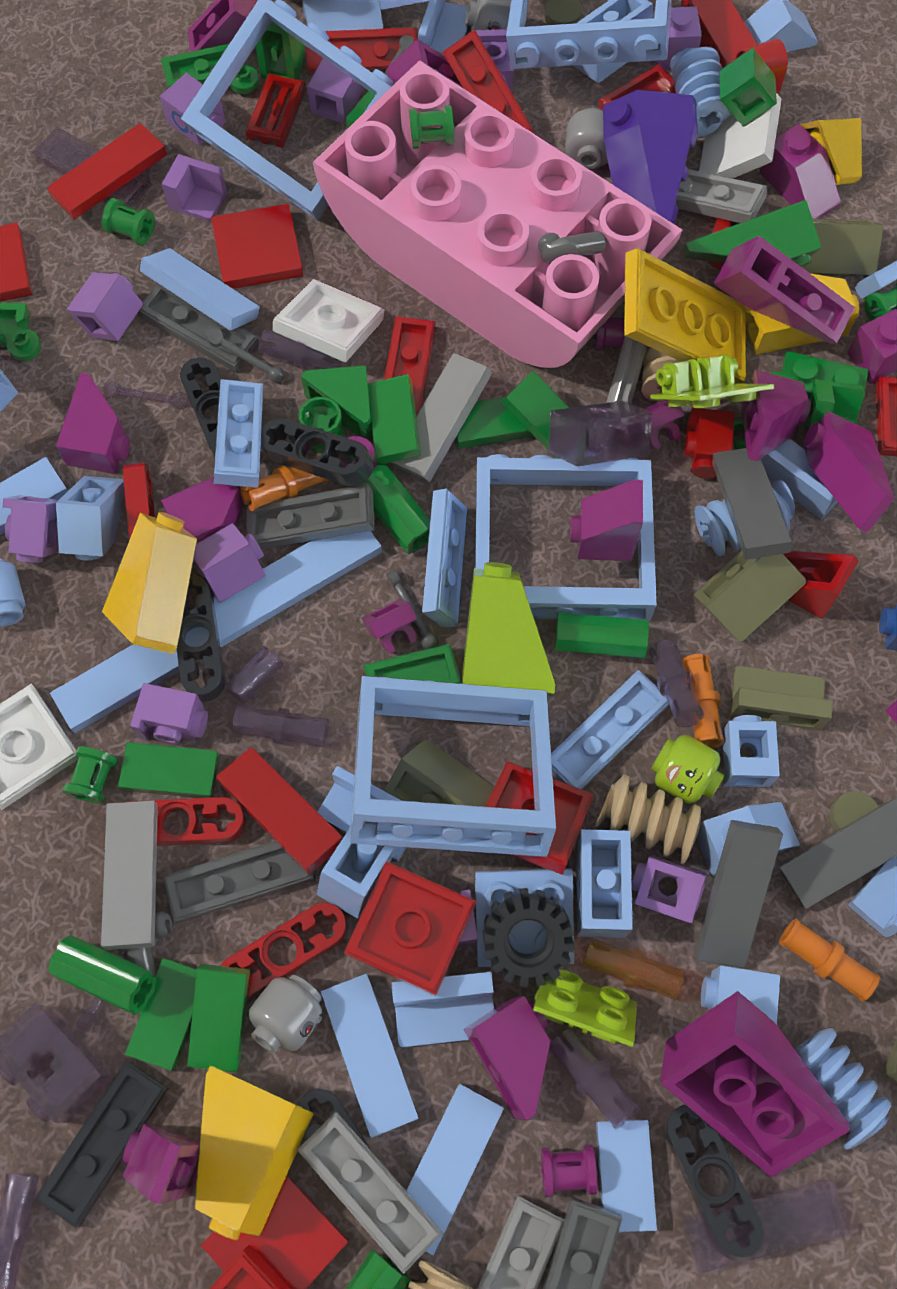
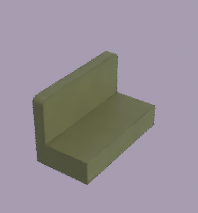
(846, 246)
(749, 591)
(780, 697)
(436, 777)

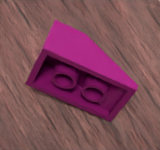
(751, 1085)

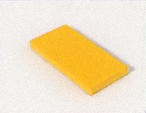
(681, 313)

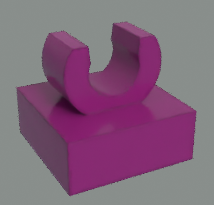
(662, 418)
(388, 620)

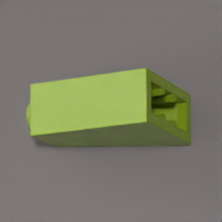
(502, 634)

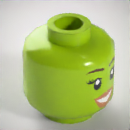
(687, 769)

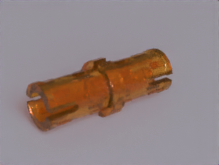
(634, 968)

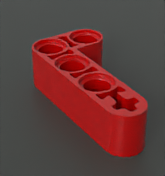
(729, 36)

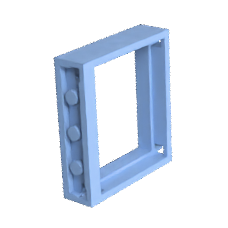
(587, 42)
(228, 66)
(544, 470)
(448, 824)

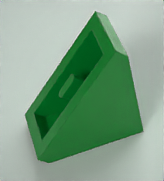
(279, 53)
(348, 389)

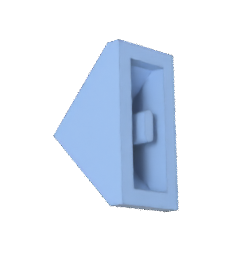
(781, 21)

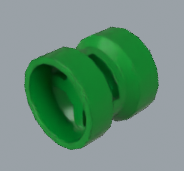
(323, 415)

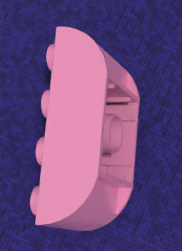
(471, 215)

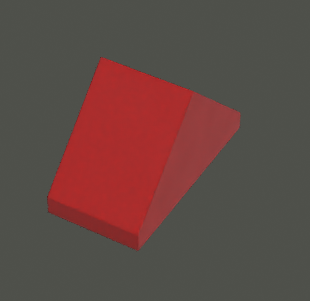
(824, 578)

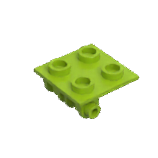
(704, 383)
(602, 1011)

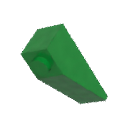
(786, 229)

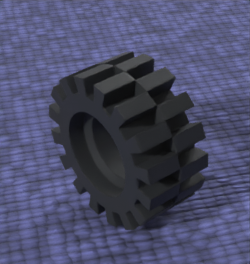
(534, 965)

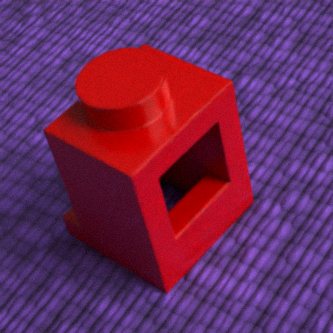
(707, 433)

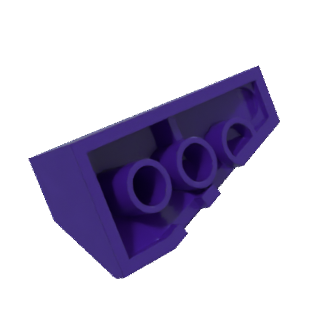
(649, 144)

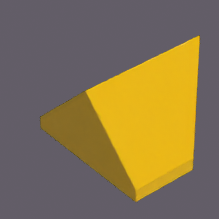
(842, 144)

